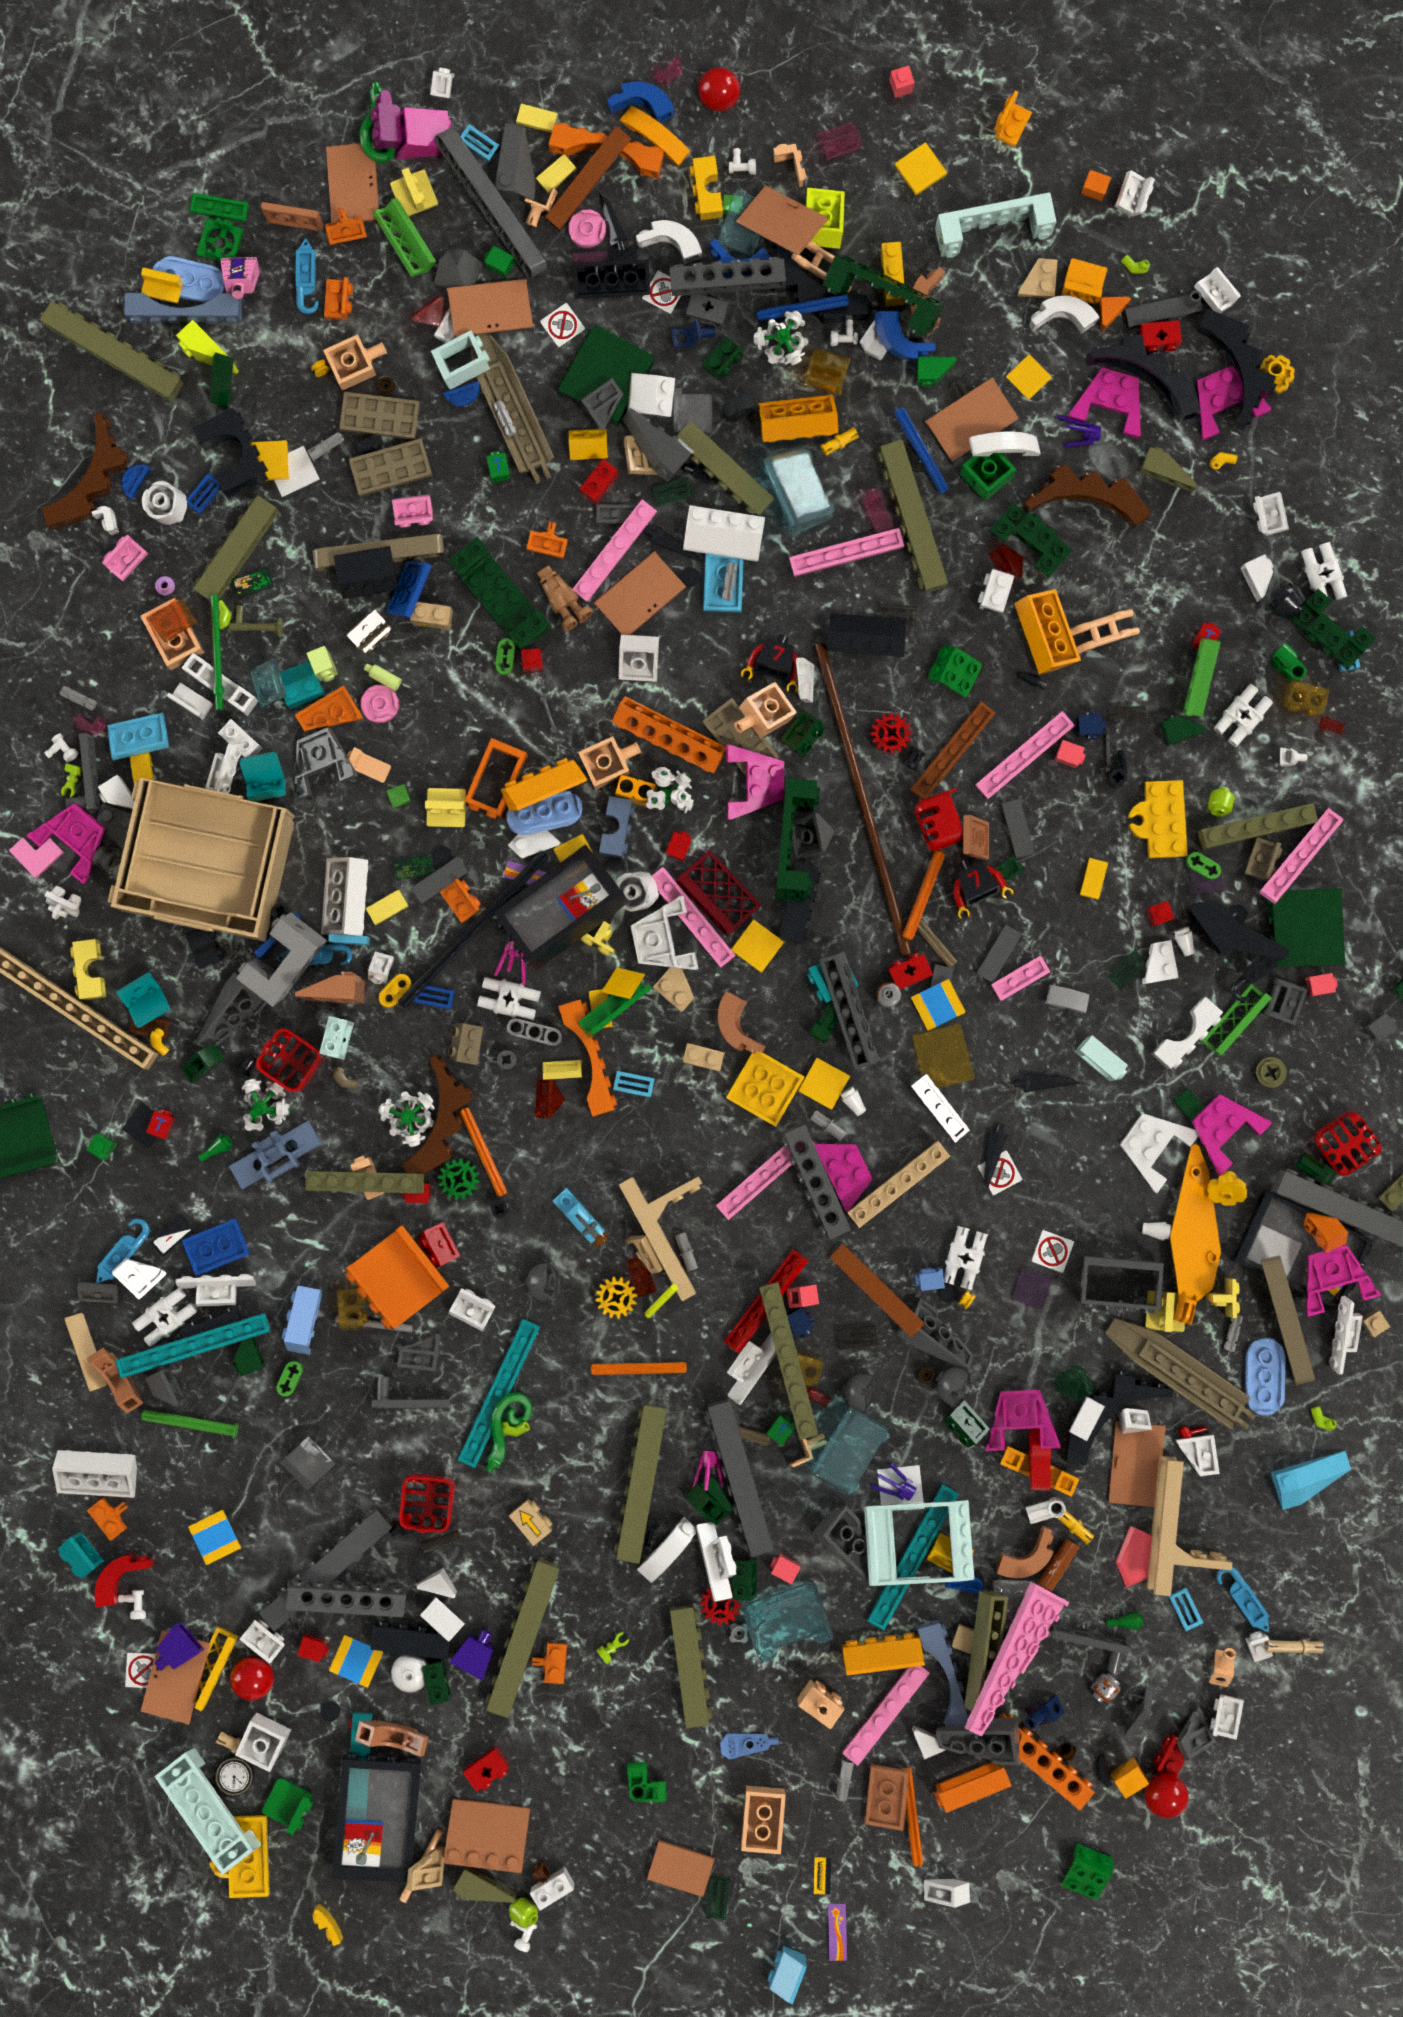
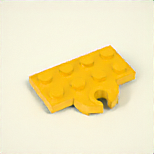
(1162, 819)
(250, 1875)

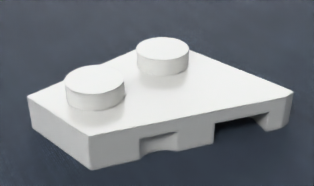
(805, 674)
(534, 843)
(1161, 963)
(138, 1276)
(1201, 1453)

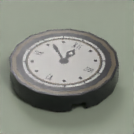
(234, 1776)

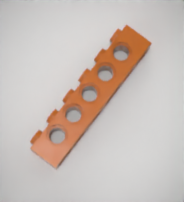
(679, 734)
(1079, 1795)

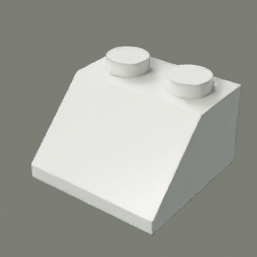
(651, 394)
(638, 658)
(263, 1742)

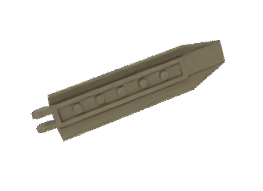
(501, 383)
(1181, 1372)

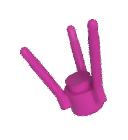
(509, 949)
(709, 1459)

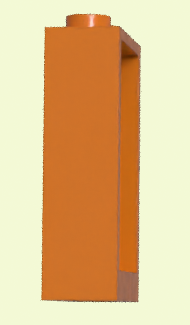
(505, 749)
(971, 1786)

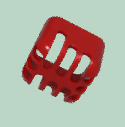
(945, 823)
(289, 1058)
(1353, 1142)
(430, 1493)

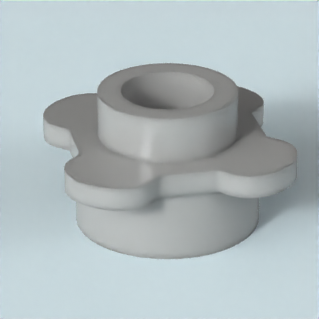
(734, 1637)

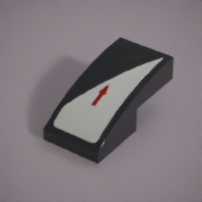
(172, 1236)

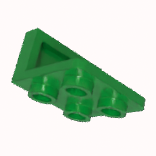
(955, 670)
(288, 1804)
(1088, 1872)

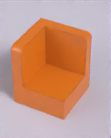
(1095, 185)

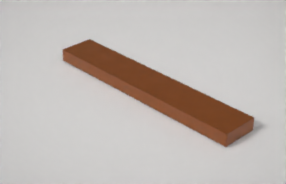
(588, 178)
(952, 751)
(877, 1290)

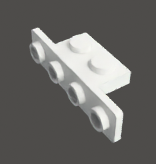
(224, 769)
(215, 1290)
(1346, 1334)
(749, 1368)
(717, 1560)

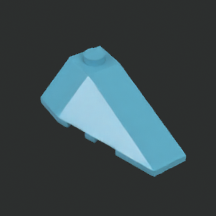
(1304, 1480)

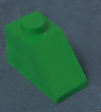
(933, 369)

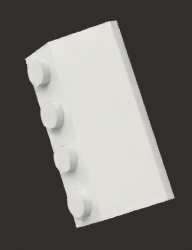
(723, 533)
(344, 896)
(95, 1473)

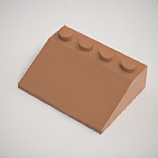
(337, 989)
(487, 1835)

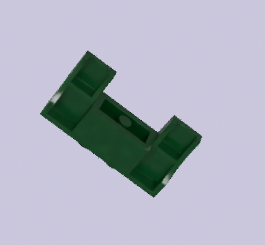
(1033, 534)
(1329, 635)

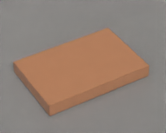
(292, 216)
(976, 837)
(887, 1797)
(680, 1868)

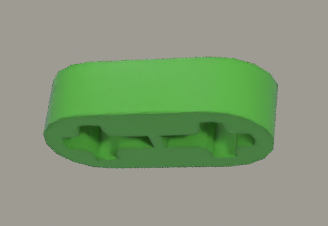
(500, 656)
(1200, 869)
(293, 1380)

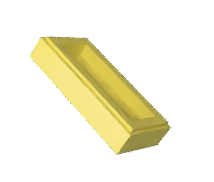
(536, 118)
(556, 173)
(387, 907)
(562, 1069)

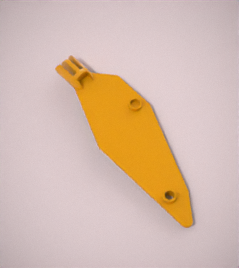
(1194, 1238)

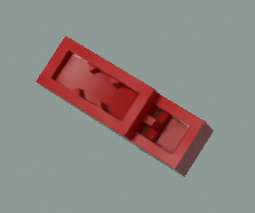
(1039, 1463)

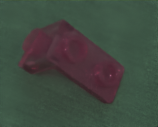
(877, 511)

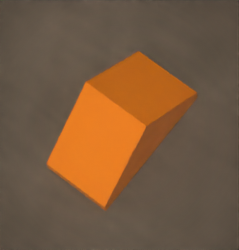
(1110, 308)

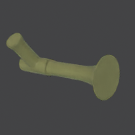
(276, 627)

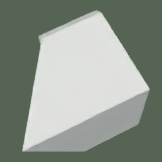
(439, 1584)

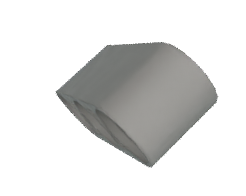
(525, 1032)

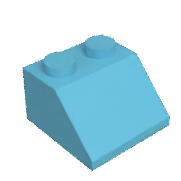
(787, 1974)

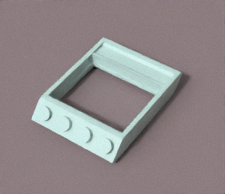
(882, 1545)

